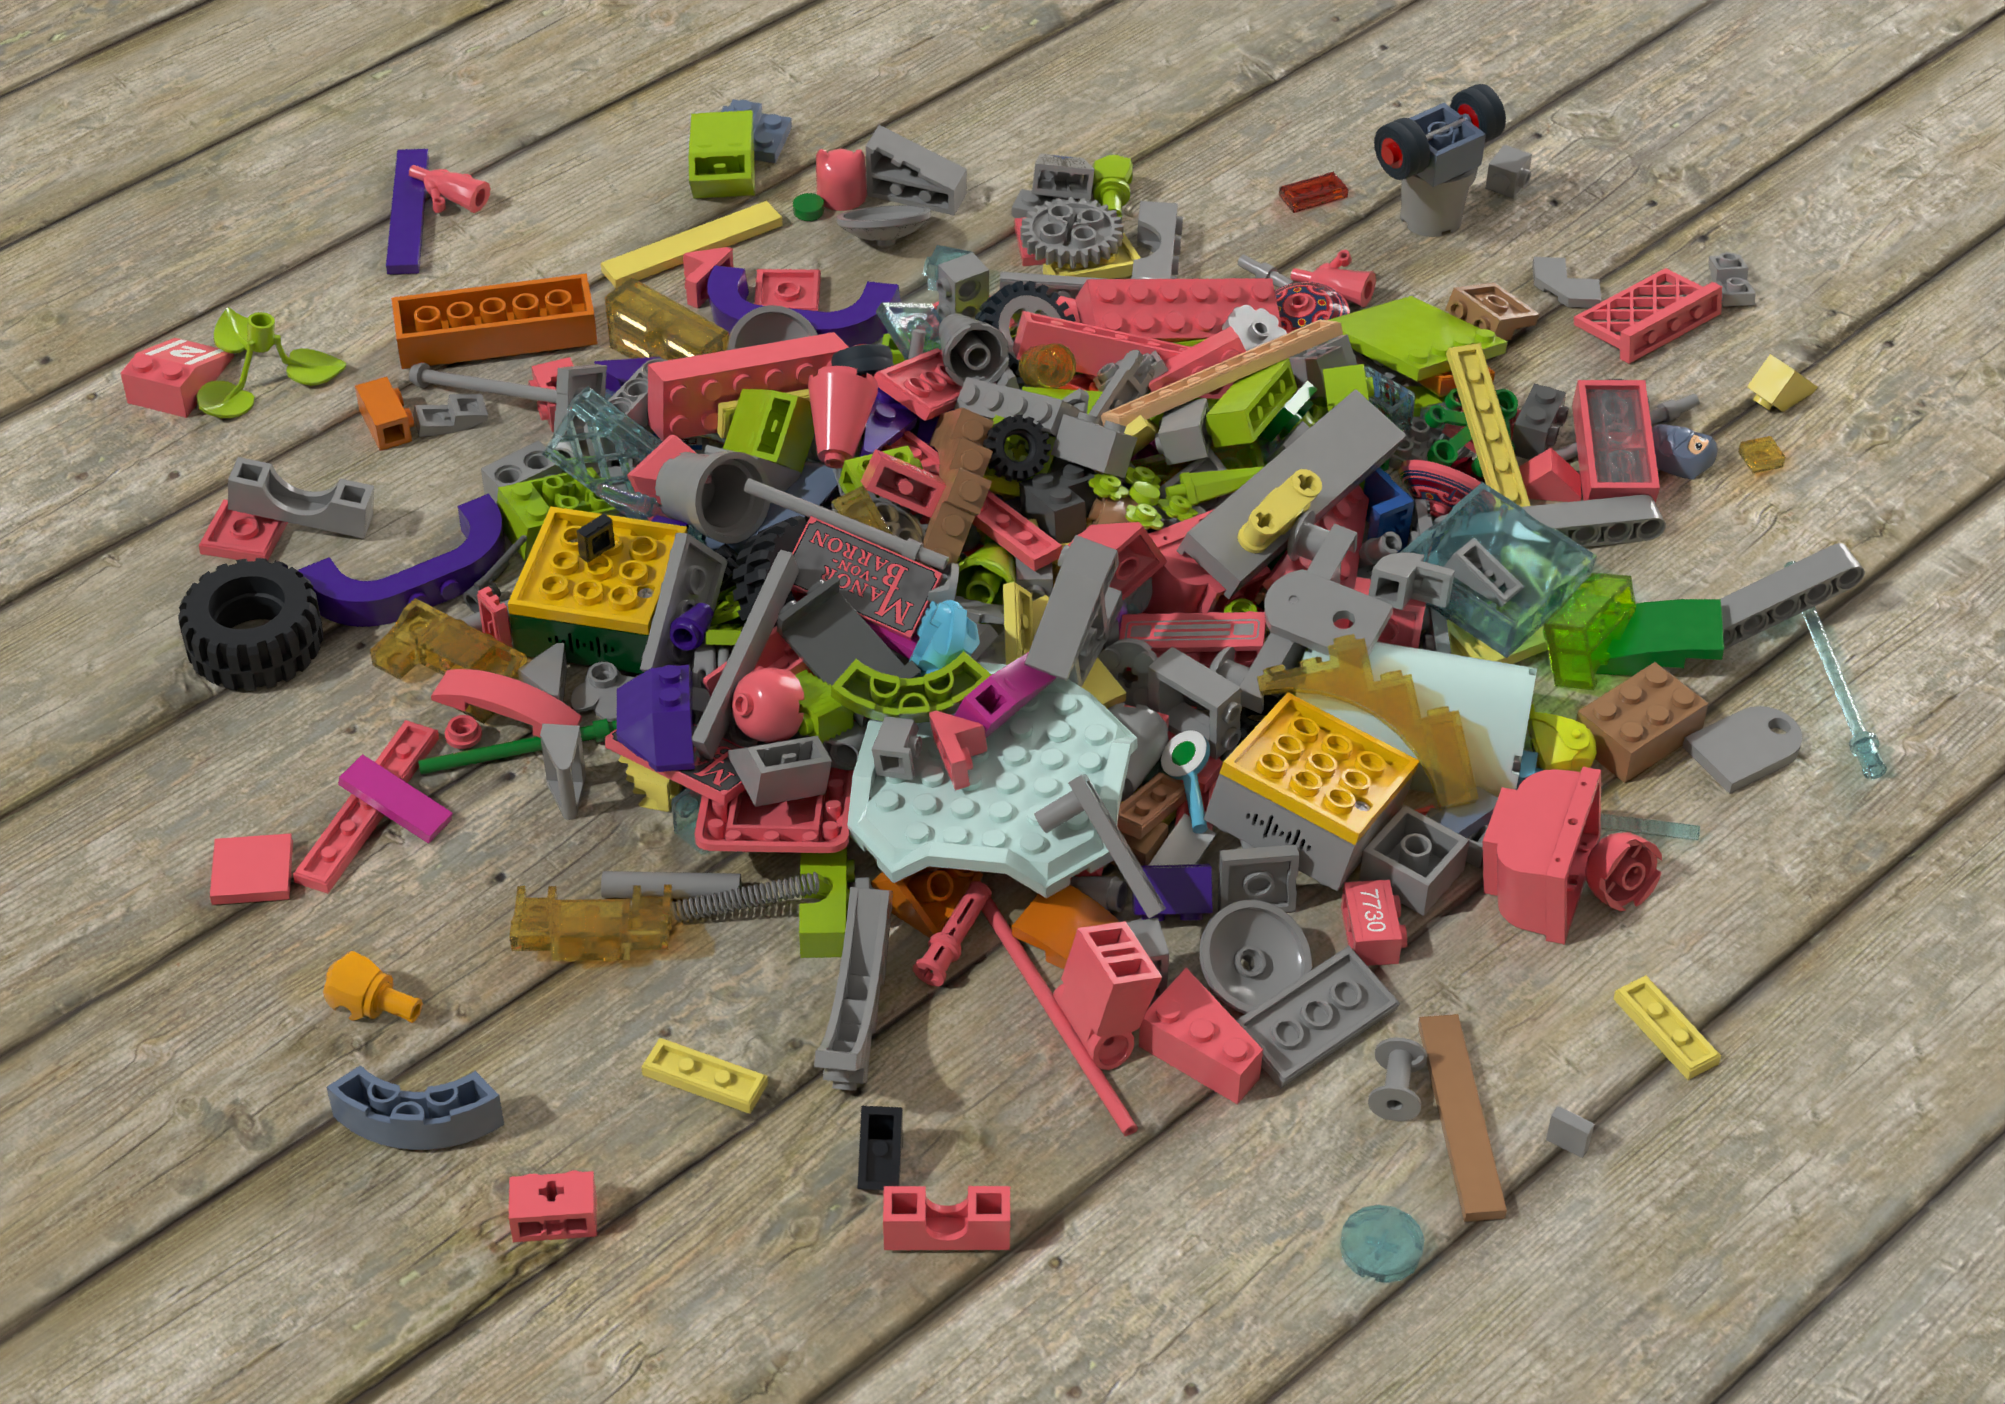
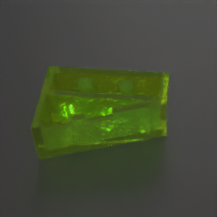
(1585, 627)

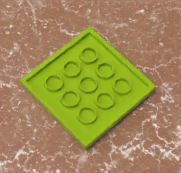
(1414, 336)

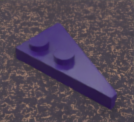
(886, 423)

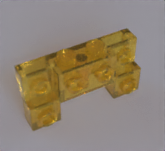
(442, 645)
(591, 926)

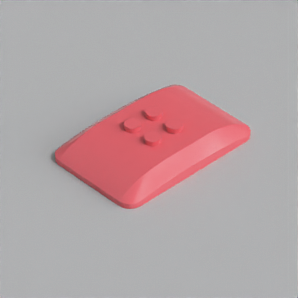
(790, 826)

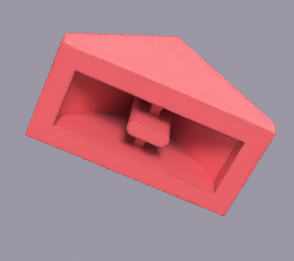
(1551, 478)

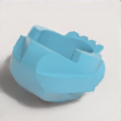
(944, 636)

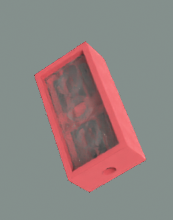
(1614, 439)

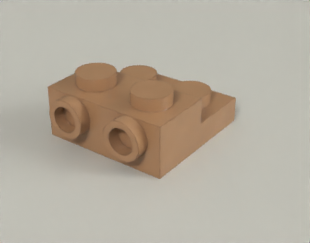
(1491, 308)

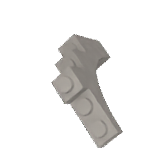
(856, 1001)

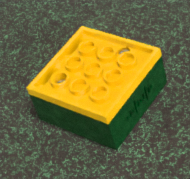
(592, 607)

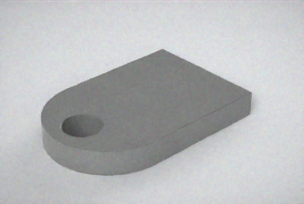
(1744, 747)

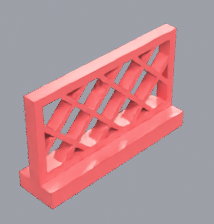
(1658, 325)

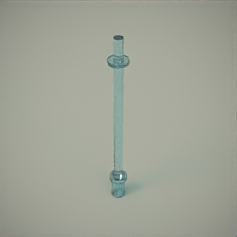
(1863, 743)

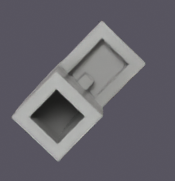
(1407, 577)

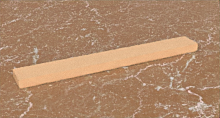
(1224, 372)

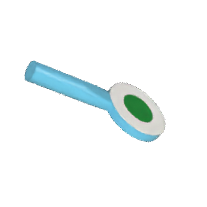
(1183, 760)

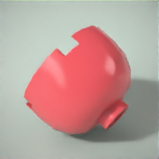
(768, 704)
(1623, 869)

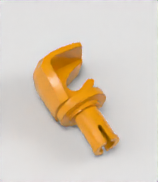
(366, 990)

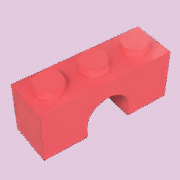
(919, 1224)

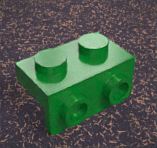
(1290, 412)

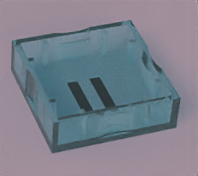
(1534, 553)

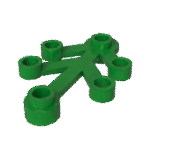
(1445, 451)

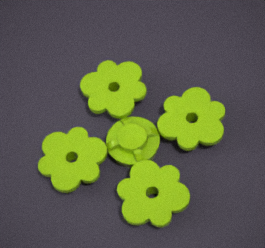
(1145, 493)

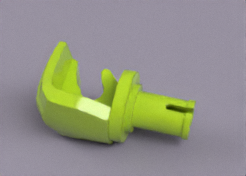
(1111, 182)

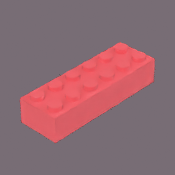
(1171, 307)
(688, 389)

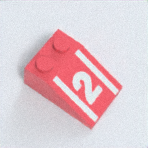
(172, 374)

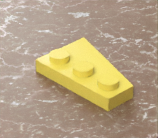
(1118, 266)

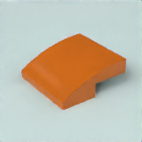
(1054, 922)

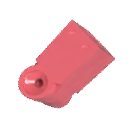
(1107, 990)

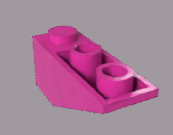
(1003, 694)

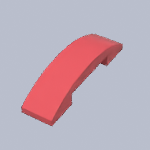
(503, 696)

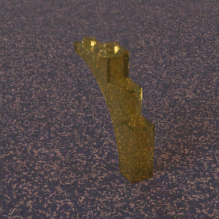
(1348, 677)

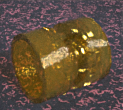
(1047, 366)

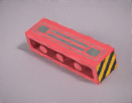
(1200, 634)

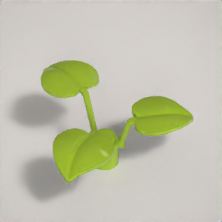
(257, 333)

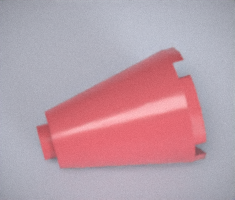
(840, 411)

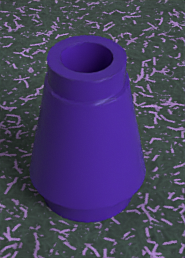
(691, 627)

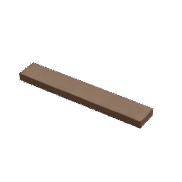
(1462, 1118)

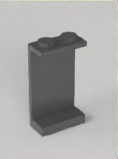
(832, 635)

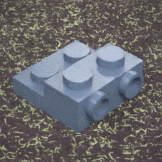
(768, 129)

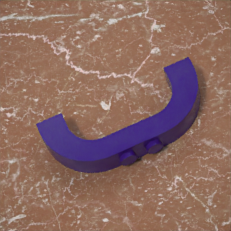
(854, 325)
(432, 581)

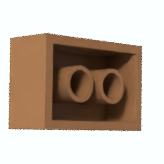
(1642, 721)

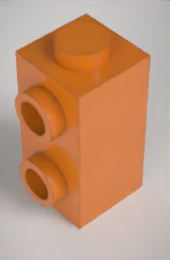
(384, 413)

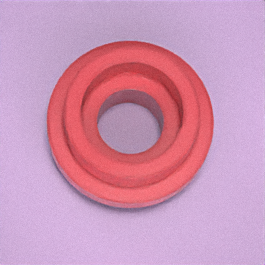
(463, 732)

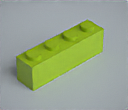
(1250, 405)

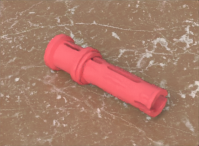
(945, 945)

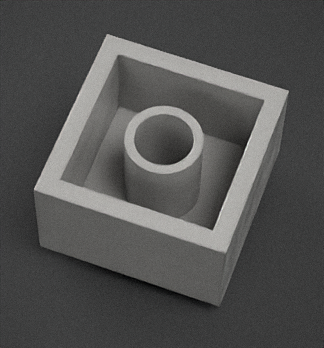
(1416, 857)

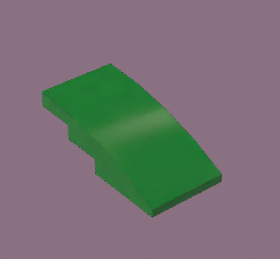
(1667, 635)

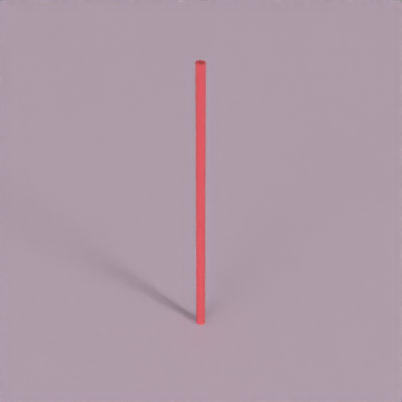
(1046, 999)

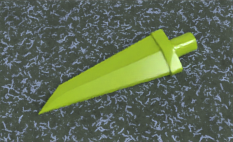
(1209, 485)

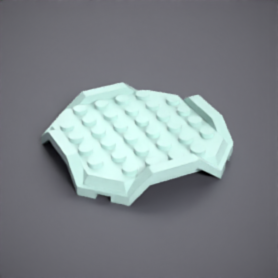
(993, 819)

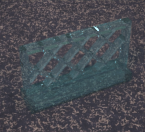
(602, 421)

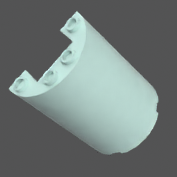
(1489, 695)

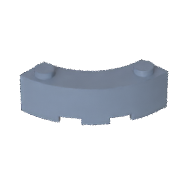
(415, 1120)

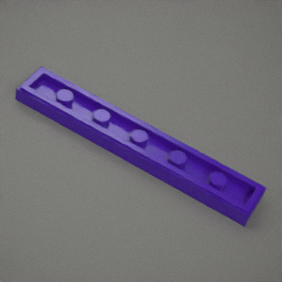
(407, 214)

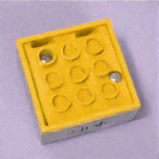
(1313, 786)

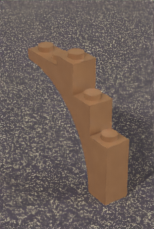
(962, 466)

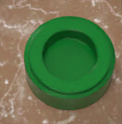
(808, 206)

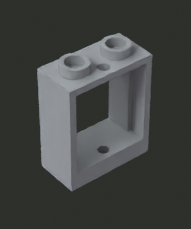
(1178, 675)

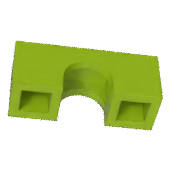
(824, 922)

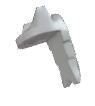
(976, 610)

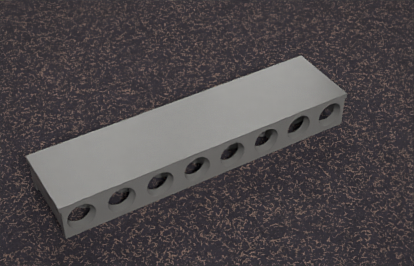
(1338, 448)

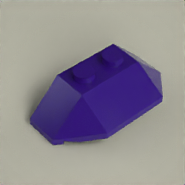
(658, 717)

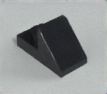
(880, 1147)

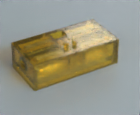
(652, 325)

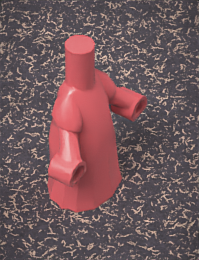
(453, 186)
(1353, 285)

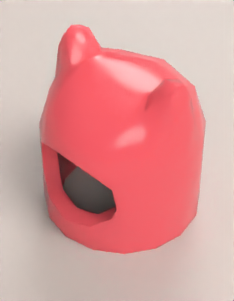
(841, 178)

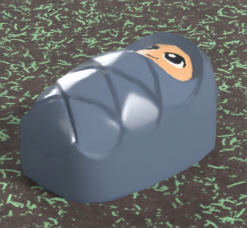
(1683, 450)

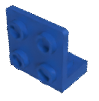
(1388, 507)

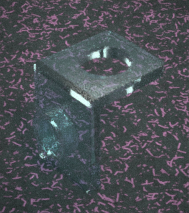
(685, 814)

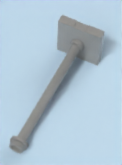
(569, 384)
(1258, 873)

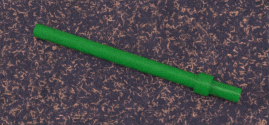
(598, 731)

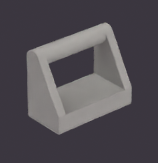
(564, 766)

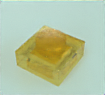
(1761, 454)

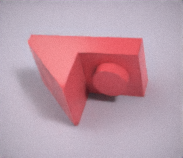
(698, 269)
(956, 743)

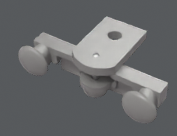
(1304, 607)

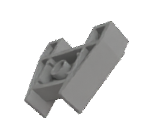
(1077, 612)

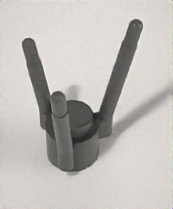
(488, 579)

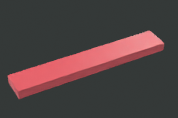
(356, 818)

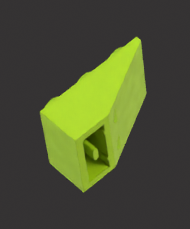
(721, 154)
(772, 427)
(527, 503)

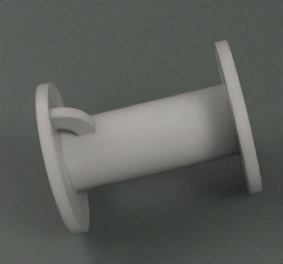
(1395, 1099)

